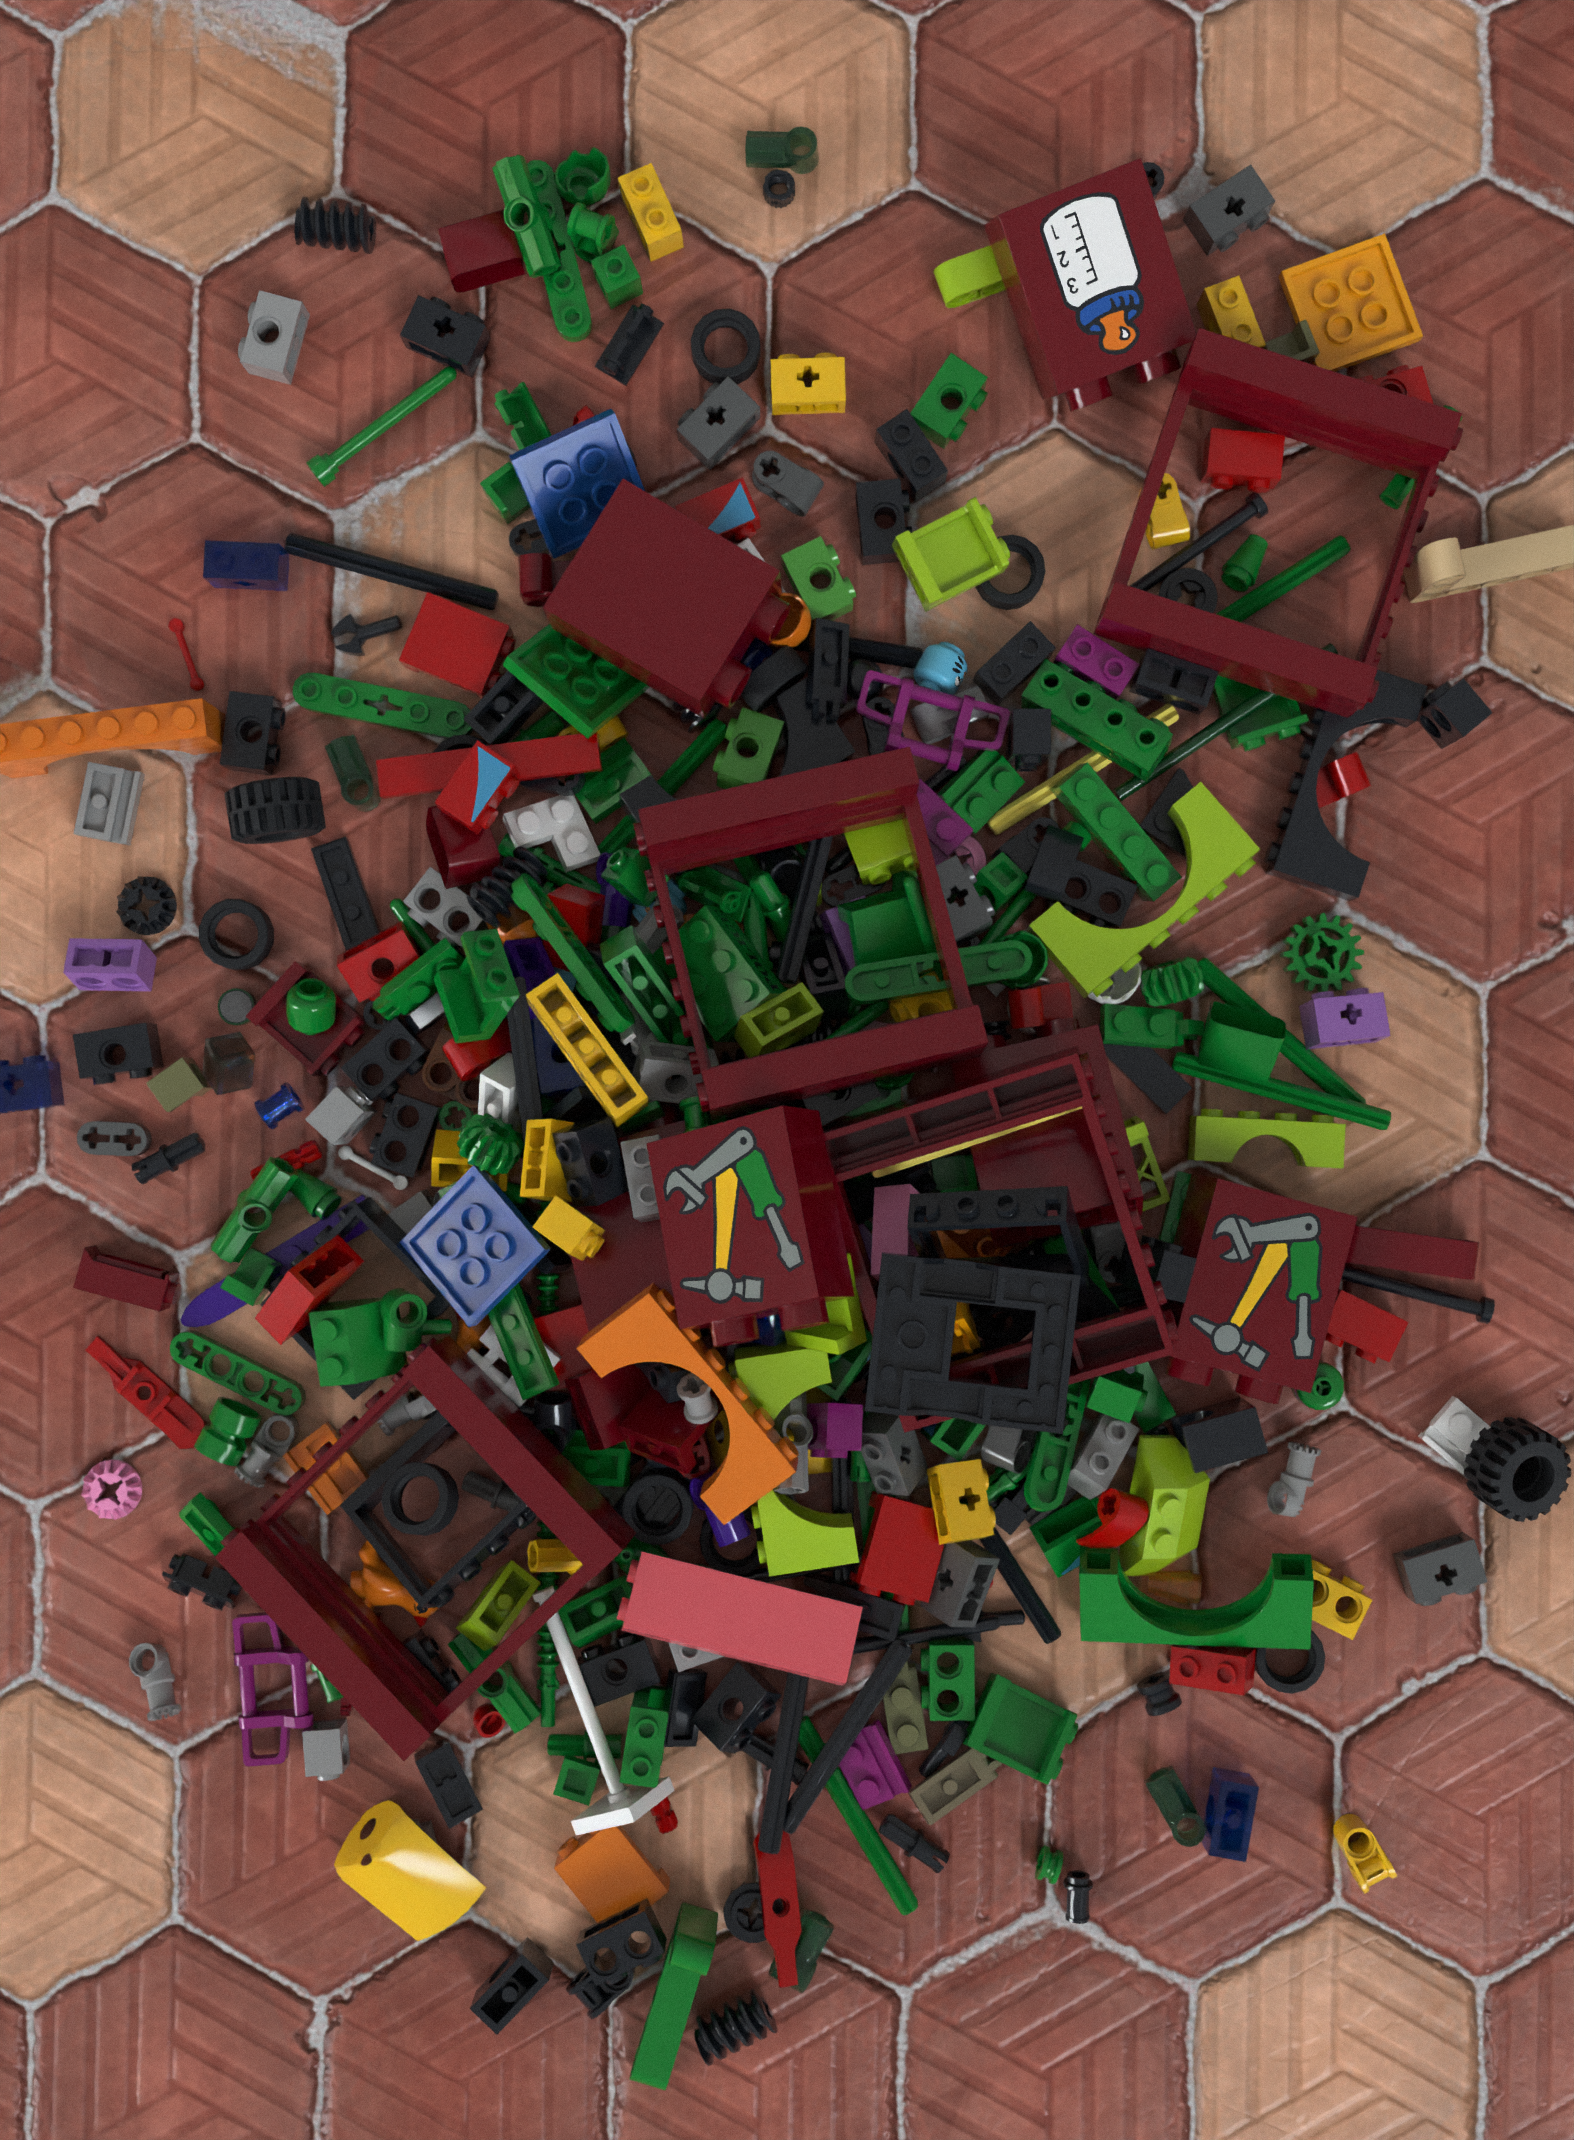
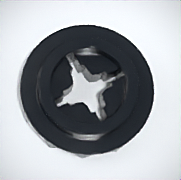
(1192, 582)
(160, 915)
(737, 1918)

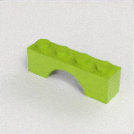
(1312, 1143)

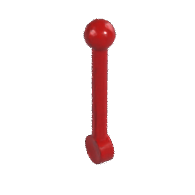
(177, 627)

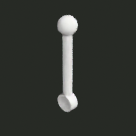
(400, 1182)

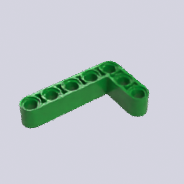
(684, 1963)

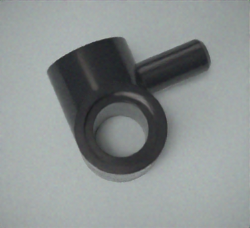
(784, 868)
(554, 1412)

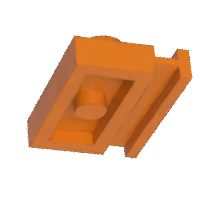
(339, 1480)

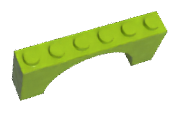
(1213, 852)
(792, 1534)

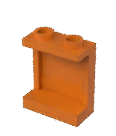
(609, 1872)

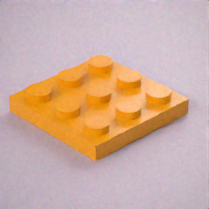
(1352, 303)

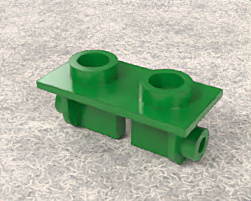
(521, 412)
(715, 889)

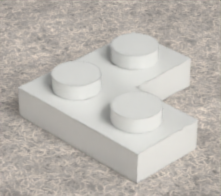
(558, 821)

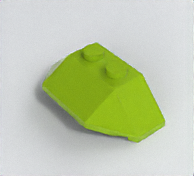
(1174, 1502)

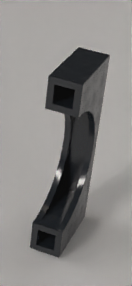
(808, 746)
(1304, 846)

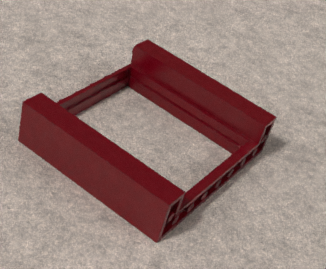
(1319, 411)
(780, 815)
(975, 1111)
(337, 1626)

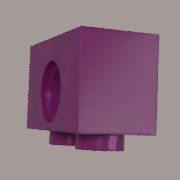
(1096, 661)
(835, 1429)

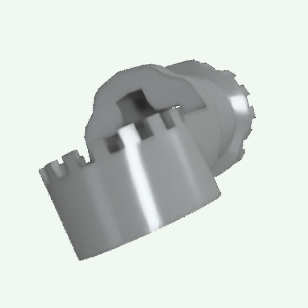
(406, 1410)
(266, 1451)
(1293, 1480)
(155, 1681)

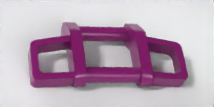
(962, 705)
(286, 1718)

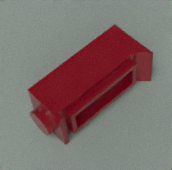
(126, 1280)

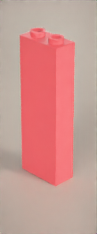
(740, 1618)

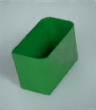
(1241, 1041)

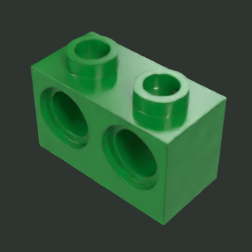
(957, 1677)

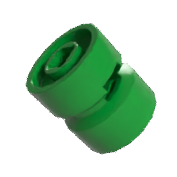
(226, 1435)

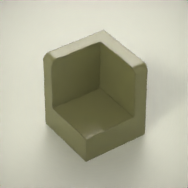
(1296, 344)
(178, 1084)

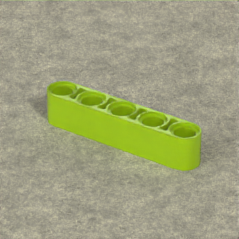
(969, 277)

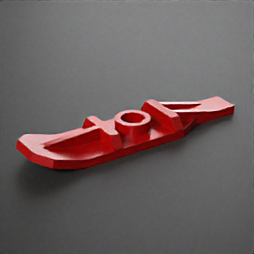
(163, 1408)
(783, 1929)

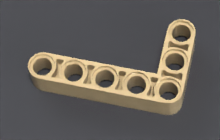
(1446, 570)

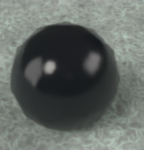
(856, 671)

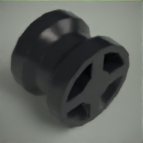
(1159, 1694)

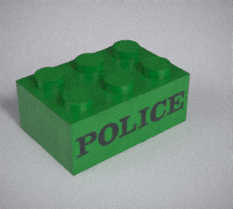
(723, 971)

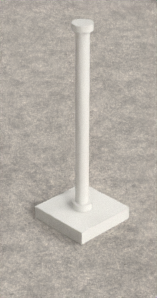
(622, 1803)

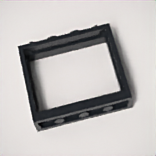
(999, 1210)
(390, 1234)
(369, 1495)

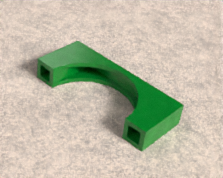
(1268, 1617)

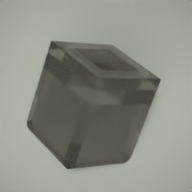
(228, 1063)

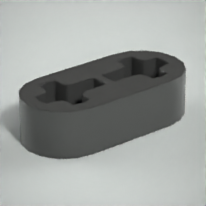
(113, 1147)

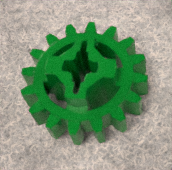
(1316, 940)

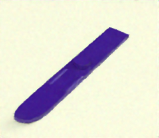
(217, 1303)

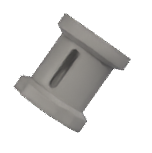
(699, 1404)

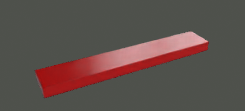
(531, 757)

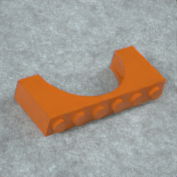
(179, 726)
(649, 1332)

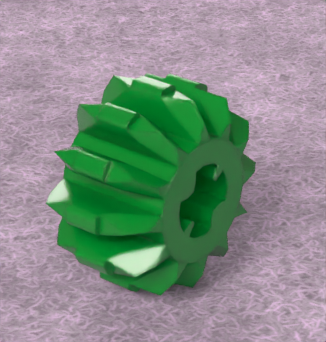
(1172, 981)
(490, 1144)

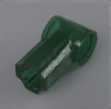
(776, 150)
(352, 772)
(1175, 1805)
(813, 1938)

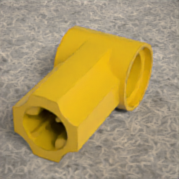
(551, 1556)

